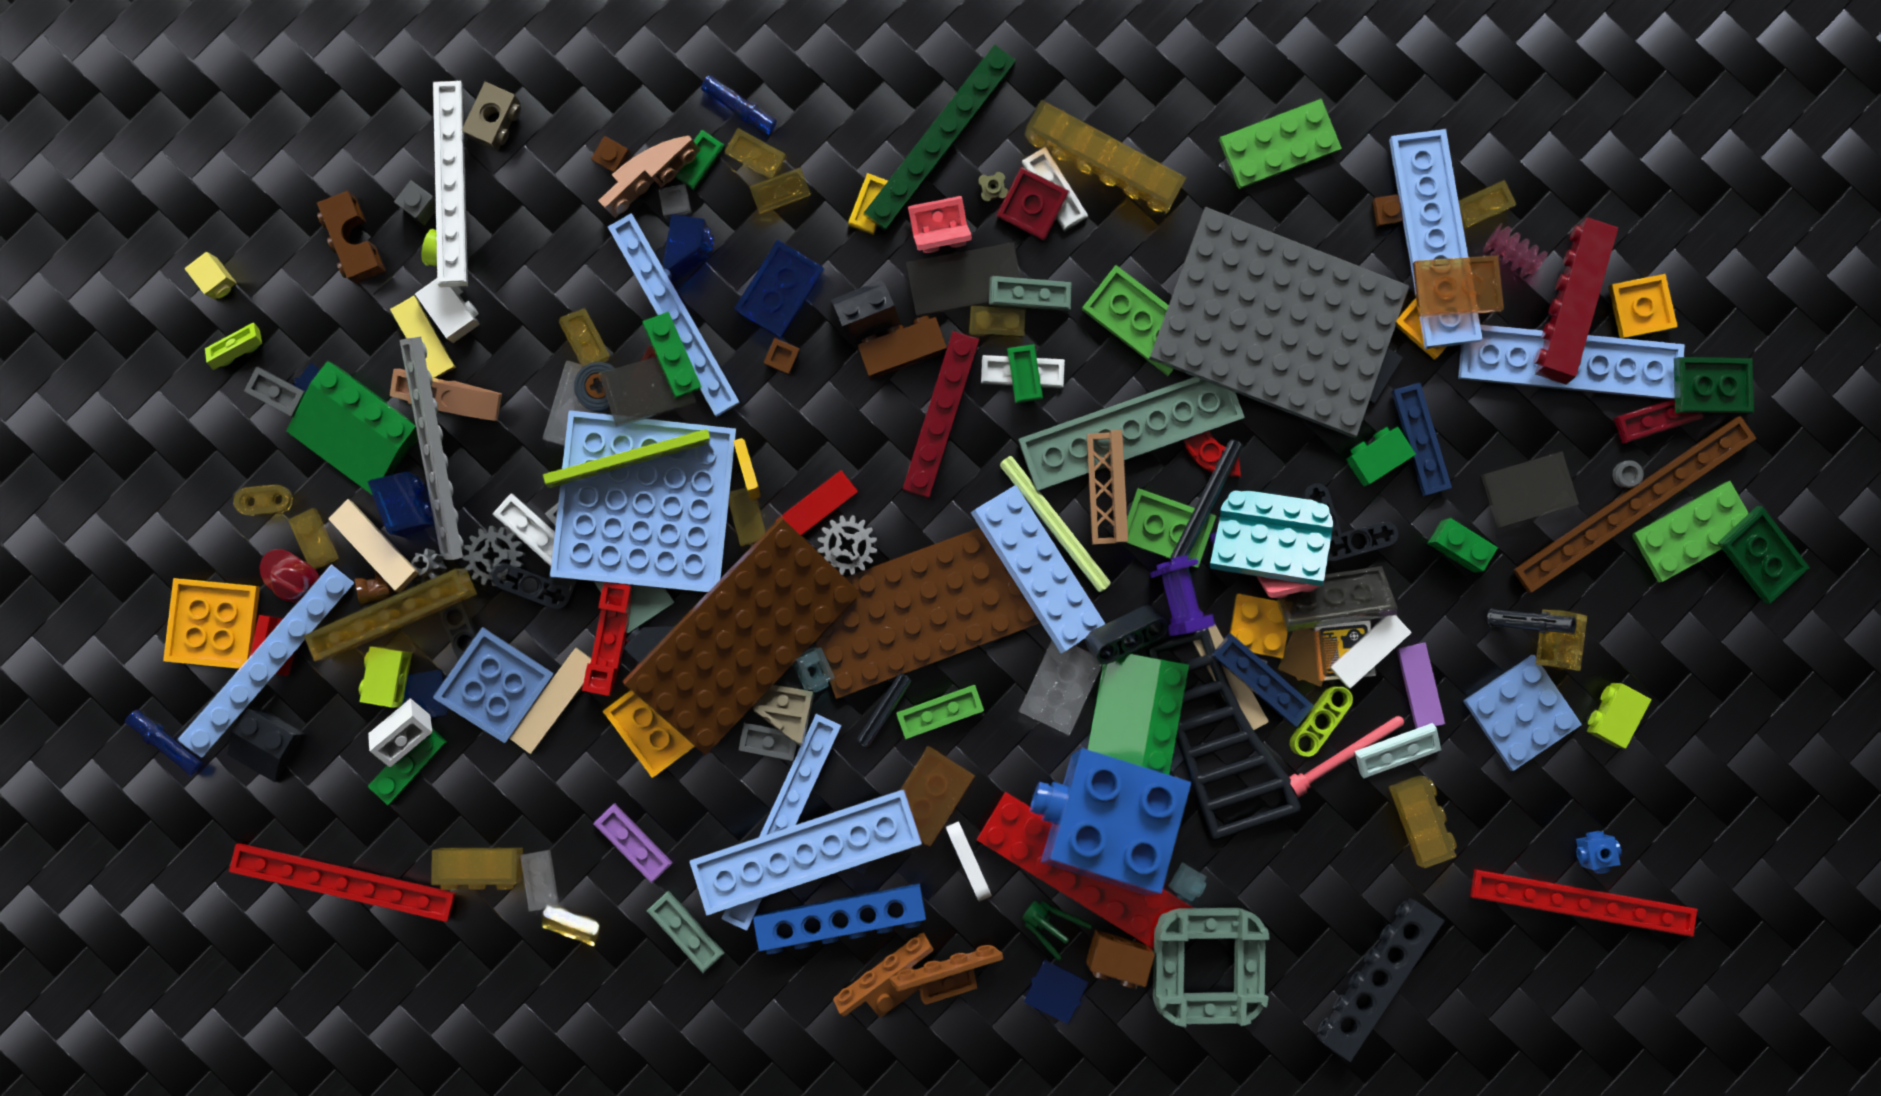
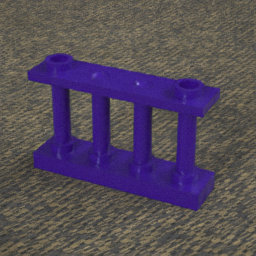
(1181, 596)

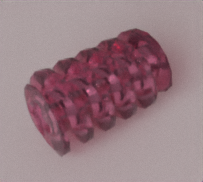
(1515, 251)

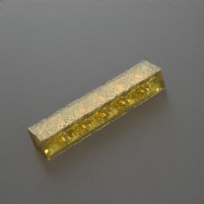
(1104, 157)
(390, 614)

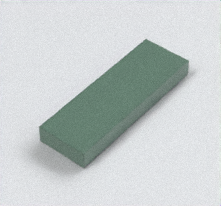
(1030, 293)
(685, 931)

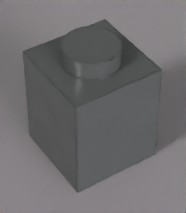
(417, 202)

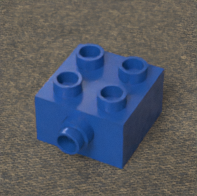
(1112, 821)

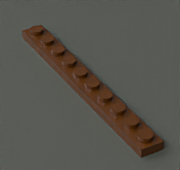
(1634, 504)

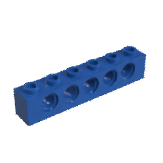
(767, 923)

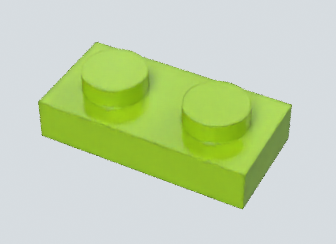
(226, 350)

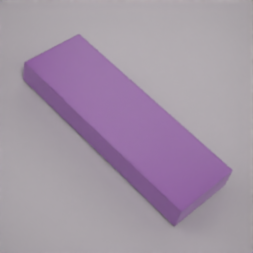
(1420, 685)
(633, 843)

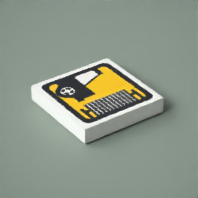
(1348, 635)

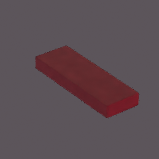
(1652, 421)

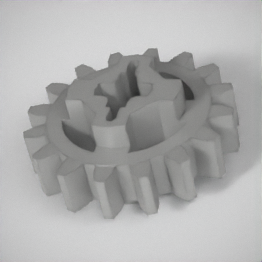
(858, 537)

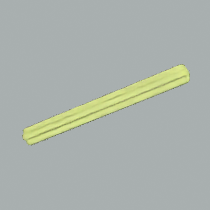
(1055, 524)

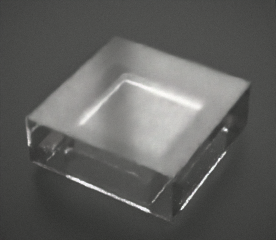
(674, 200)

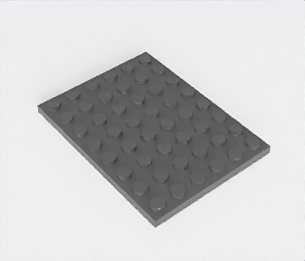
(1279, 322)

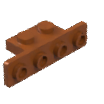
(946, 978)
(875, 984)

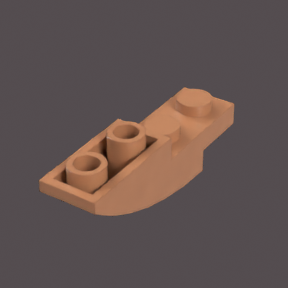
(654, 164)
(453, 397)

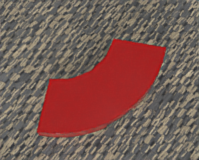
(1207, 453)

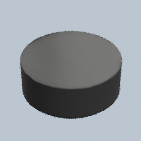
(1628, 474)

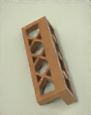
(1117, 487)

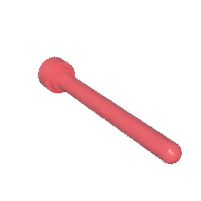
(1301, 782)

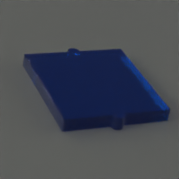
(422, 688)
(1055, 991)

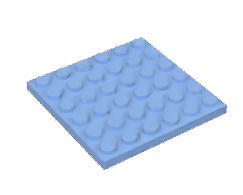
(648, 520)

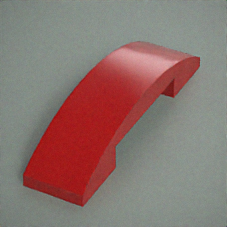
(610, 638)

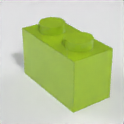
(385, 677)
(1618, 715)

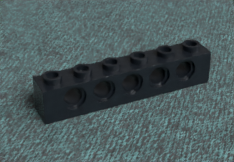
(1379, 995)

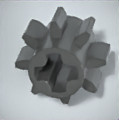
(428, 565)

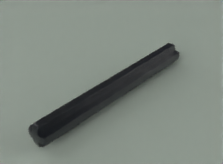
(1207, 499)

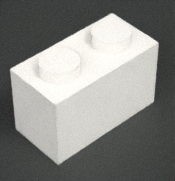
(448, 310)
(400, 732)

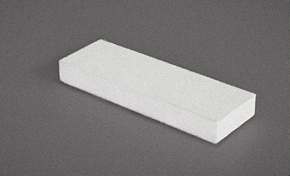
(1044, 166)
(997, 371)
(527, 526)
(1370, 650)

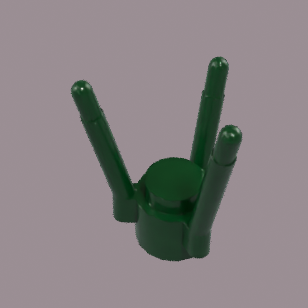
(1037, 916)

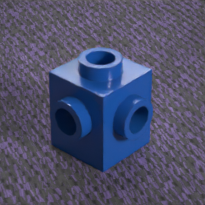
(1589, 851)

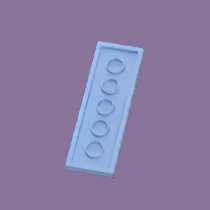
(1038, 568)

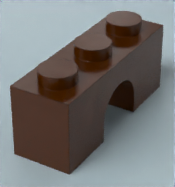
(340, 216)

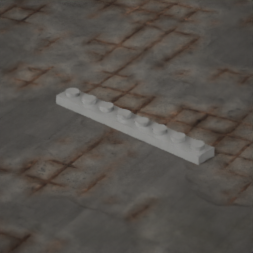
(430, 439)

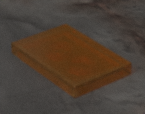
(1458, 286)
(934, 792)

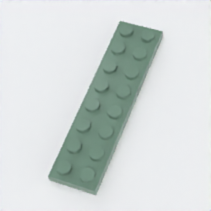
(1145, 423)

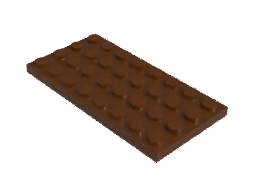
(923, 612)
(741, 636)

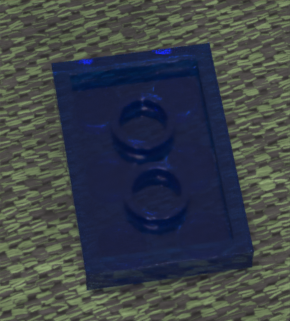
(779, 289)

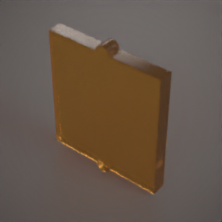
(1308, 656)

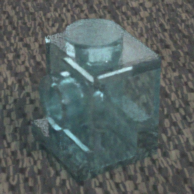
(823, 672)
(1188, 882)

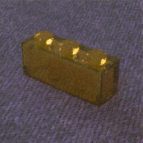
(1423, 821)
(476, 867)

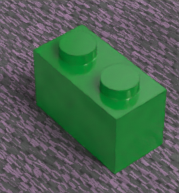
(1380, 456)
(1462, 545)

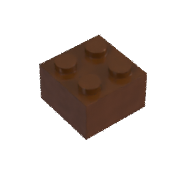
(1119, 959)

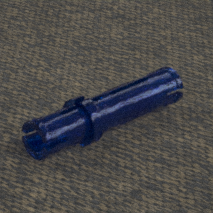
(748, 111)
(156, 736)

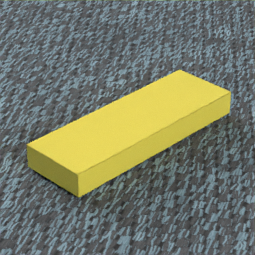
(415, 323)

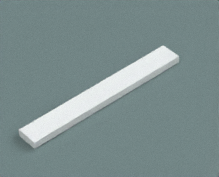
(450, 184)

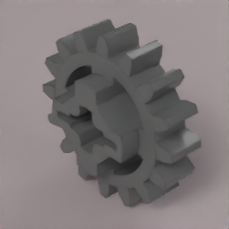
(492, 545)

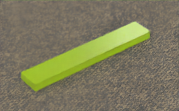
(627, 458)

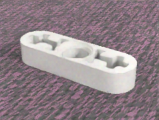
(968, 861)

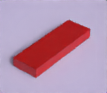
(820, 503)

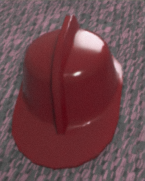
(287, 574)

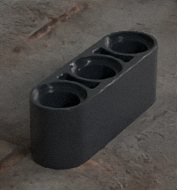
(1126, 634)

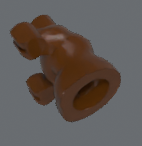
(373, 589)

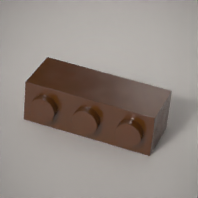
(902, 347)

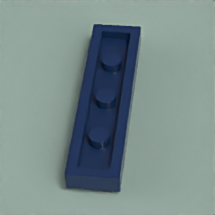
(1422, 438)
(1262, 680)

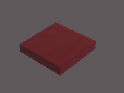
(1033, 203)

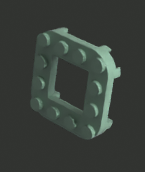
(1249, 966)

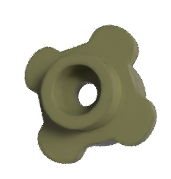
(989, 193)

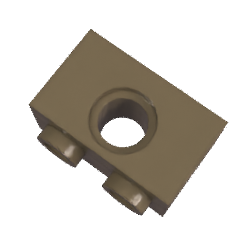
(490, 101)

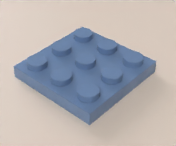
(493, 685)
(1522, 713)

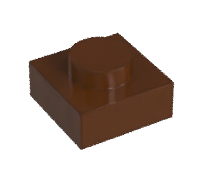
(610, 154)
(1387, 210)
(781, 356)

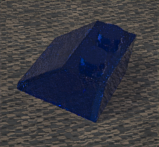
(686, 245)
(401, 503)

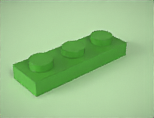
(940, 711)

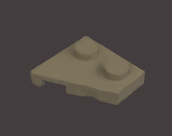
(786, 710)

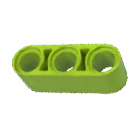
(1333, 715)

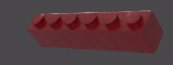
(1575, 301)
(940, 415)

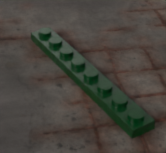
(939, 138)

